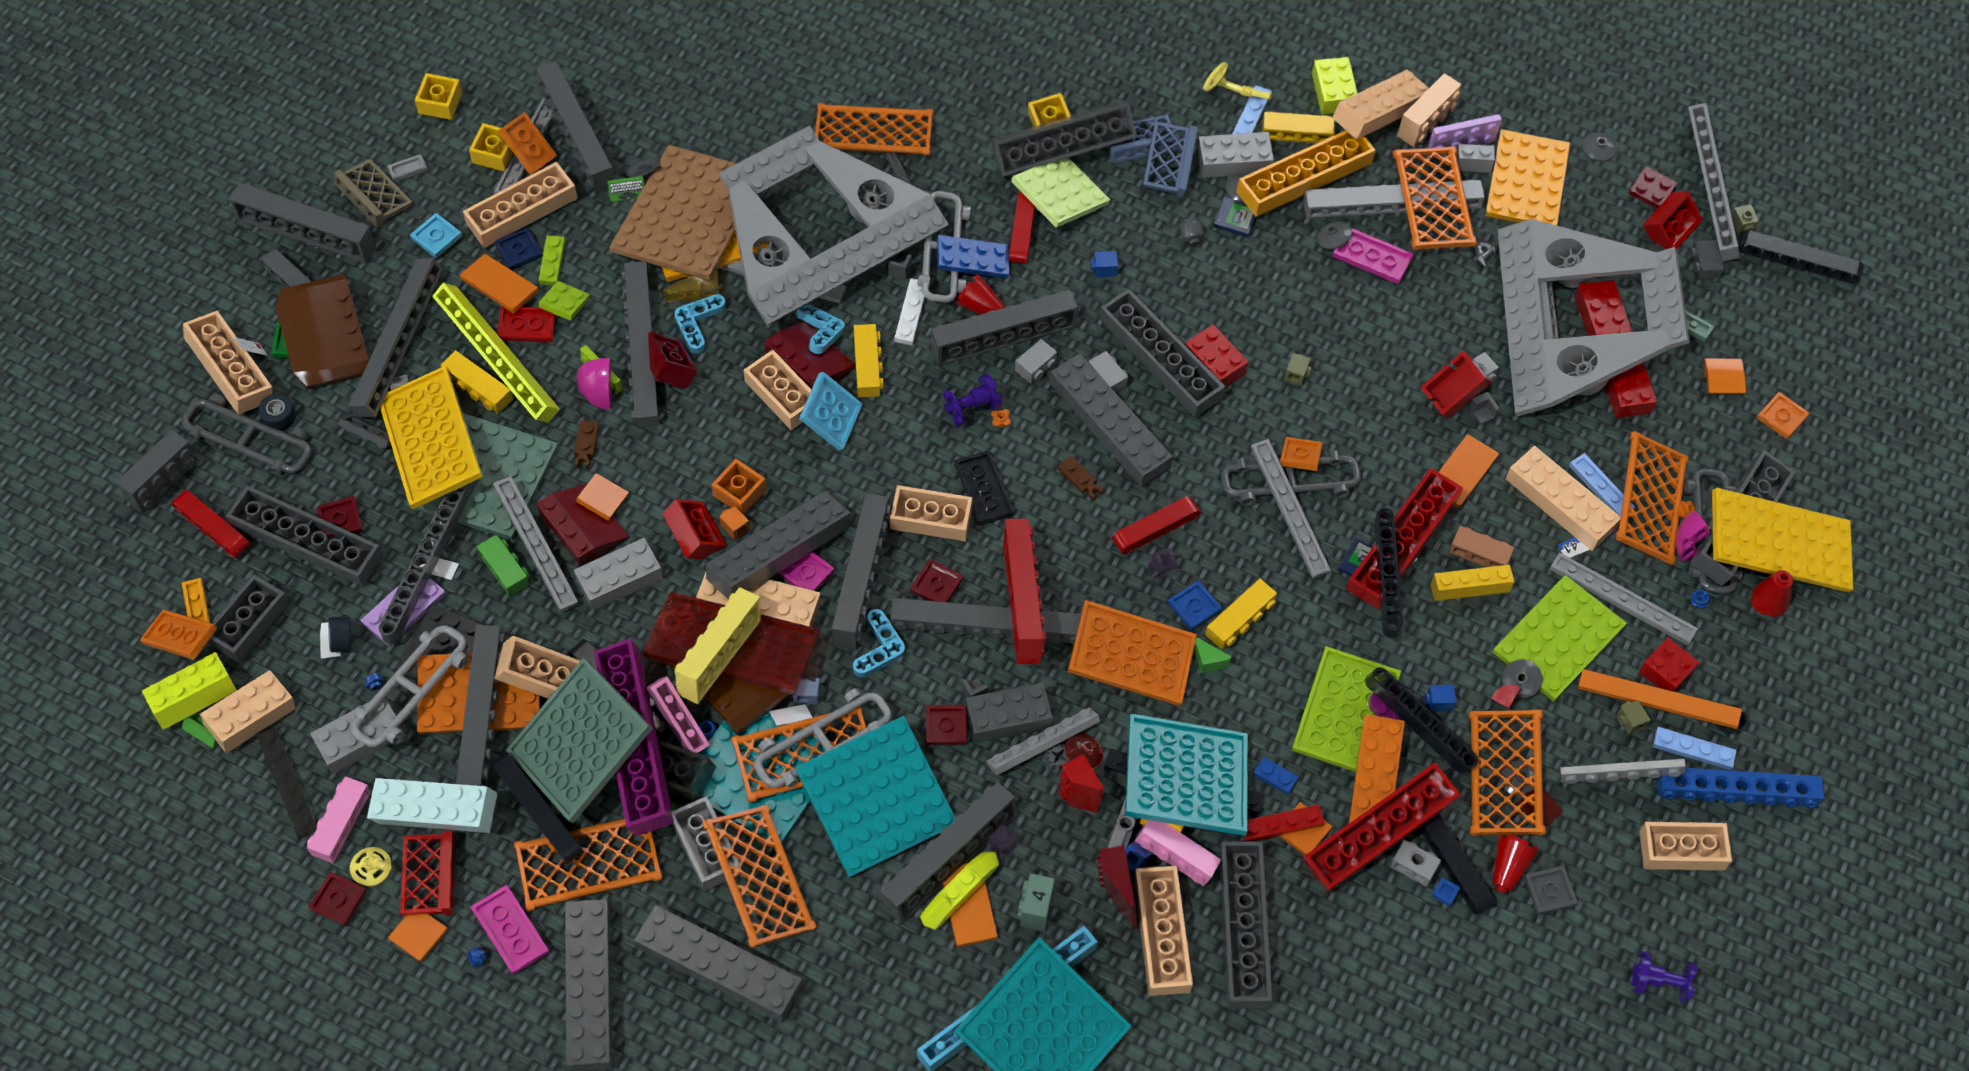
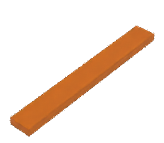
(1660, 699)

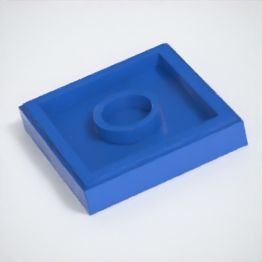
(1194, 605)

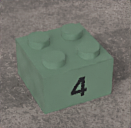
(1035, 902)

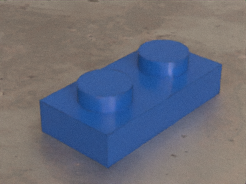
(1275, 775)

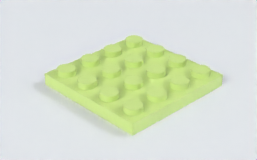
(1060, 191)

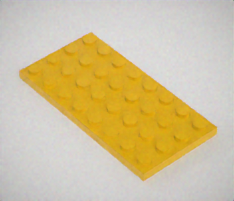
(429, 437)
(1782, 537)

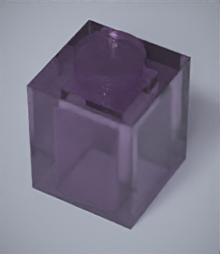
(1161, 562)
(1002, 842)

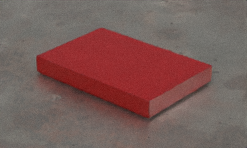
(526, 325)

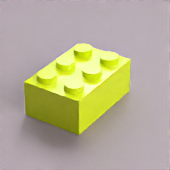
(1333, 82)

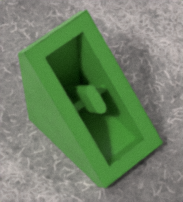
(1209, 657)

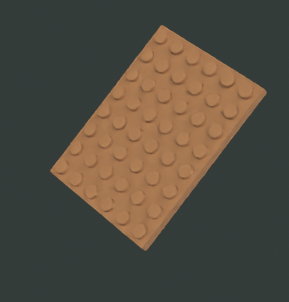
(680, 215)

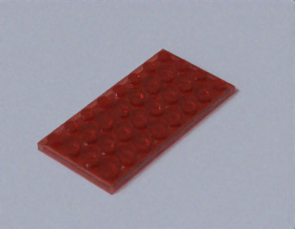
(770, 657)

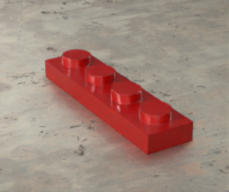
(1284, 823)

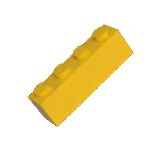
(1297, 127)
(867, 360)
(477, 383)
(1472, 582)
(1241, 614)

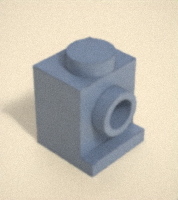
(808, 692)

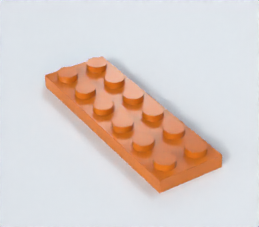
(1376, 763)

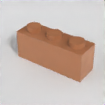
(1480, 548)

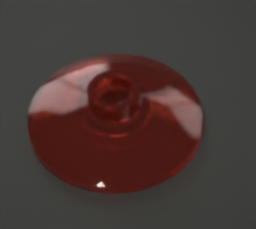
(1076, 746)

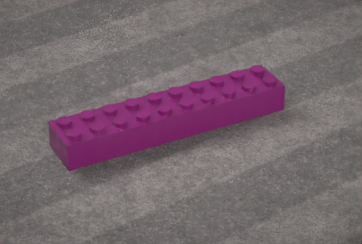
(642, 774)

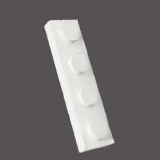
(910, 314)

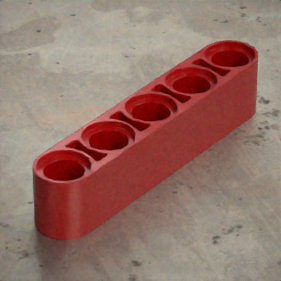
(1022, 230)
(210, 524)
(1156, 525)

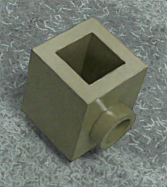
(1744, 218)
(1298, 369)
(1632, 717)

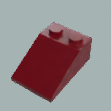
(670, 361)

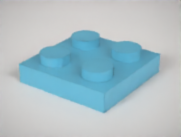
(436, 235)

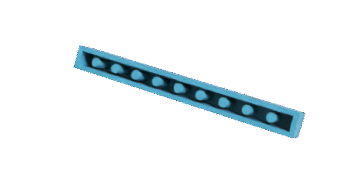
(948, 1044)

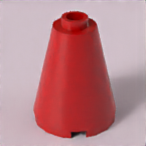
(979, 297)
(1773, 594)
(1511, 862)

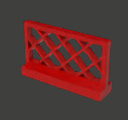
(445, 877)

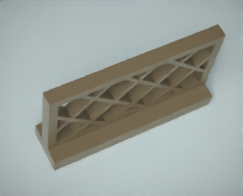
(361, 199)

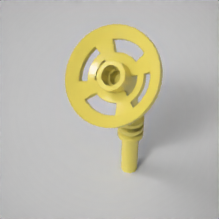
(1218, 78)
(372, 864)

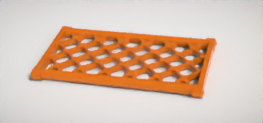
(880, 146)
(1457, 188)
(1630, 495)
(736, 740)
(1475, 829)
(580, 892)
(752, 928)

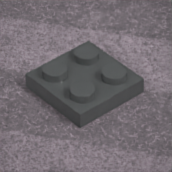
(1550, 890)

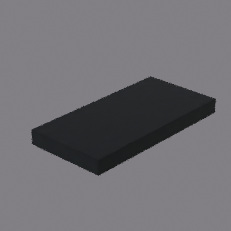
(985, 485)

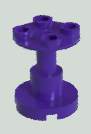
(978, 396)
(1649, 974)

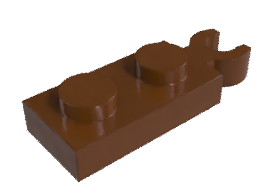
(586, 442)
(1079, 477)

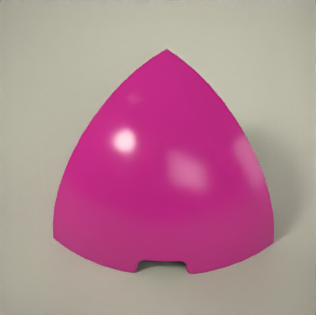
(594, 382)
(1690, 532)

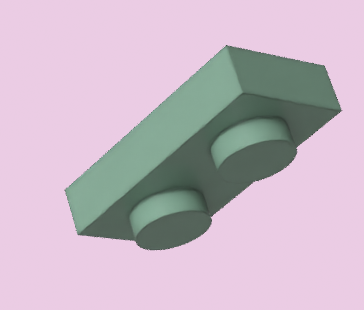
(1697, 327)

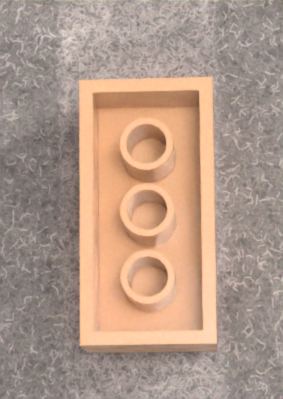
(1429, 110)
(778, 387)
(931, 513)
(533, 667)
(248, 711)
(1685, 846)

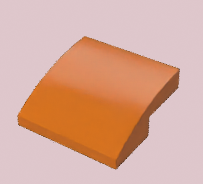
(1724, 376)

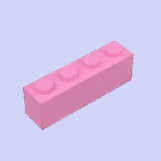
(677, 715)
(338, 819)
(1178, 850)

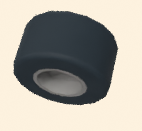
(277, 411)
(339, 634)

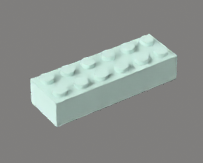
(432, 805)

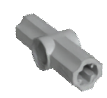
(1122, 835)

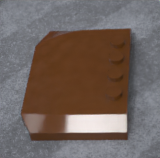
(322, 332)
(739, 701)

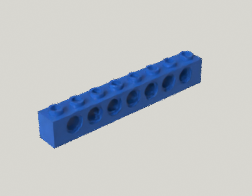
(1769, 782)

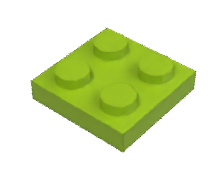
(564, 300)

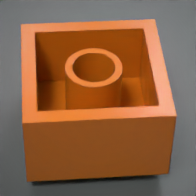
(739, 486)

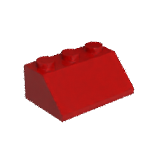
(1673, 220)
(693, 528)
(1080, 785)

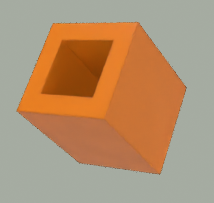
(734, 522)

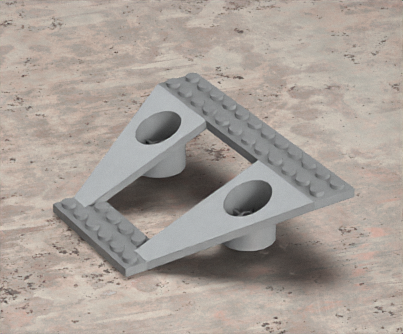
(779, 290)
(1558, 369)

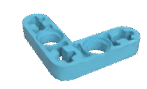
(809, 314)
(693, 316)
(887, 644)

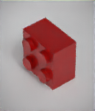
(1668, 666)

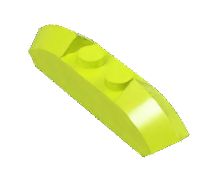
(959, 889)

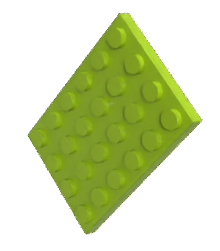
(1561, 635)
(1337, 709)

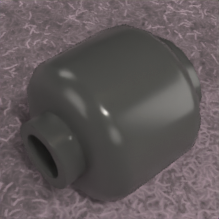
(1192, 231)

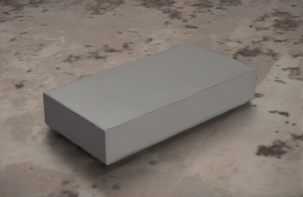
(407, 168)

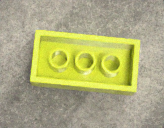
(189, 690)

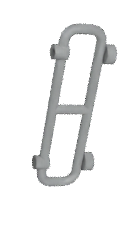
(957, 285)
(392, 732)
(770, 748)

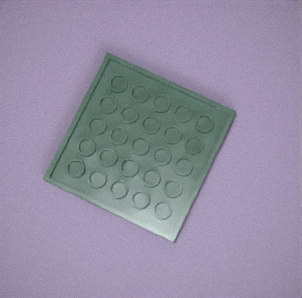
(500, 454)
(578, 740)

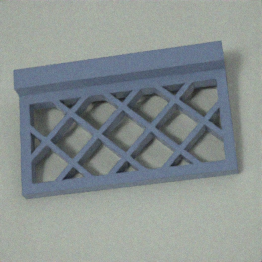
(1140, 147)
(1185, 158)

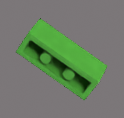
(503, 565)

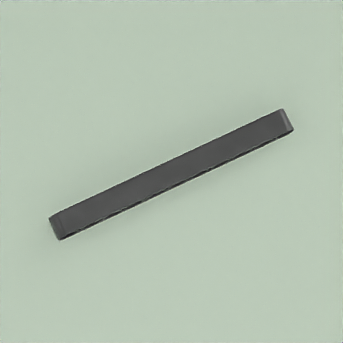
(427, 557)

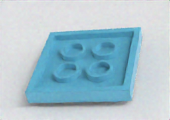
(830, 411)

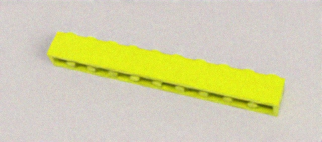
(496, 353)

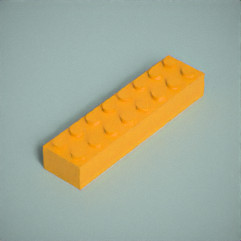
(1304, 171)

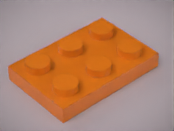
(527, 143)

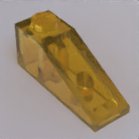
(692, 289)

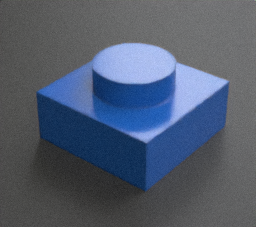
(1445, 892)

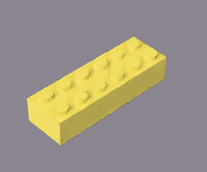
(717, 645)

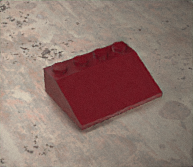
(794, 350)
(578, 528)
(1116, 879)

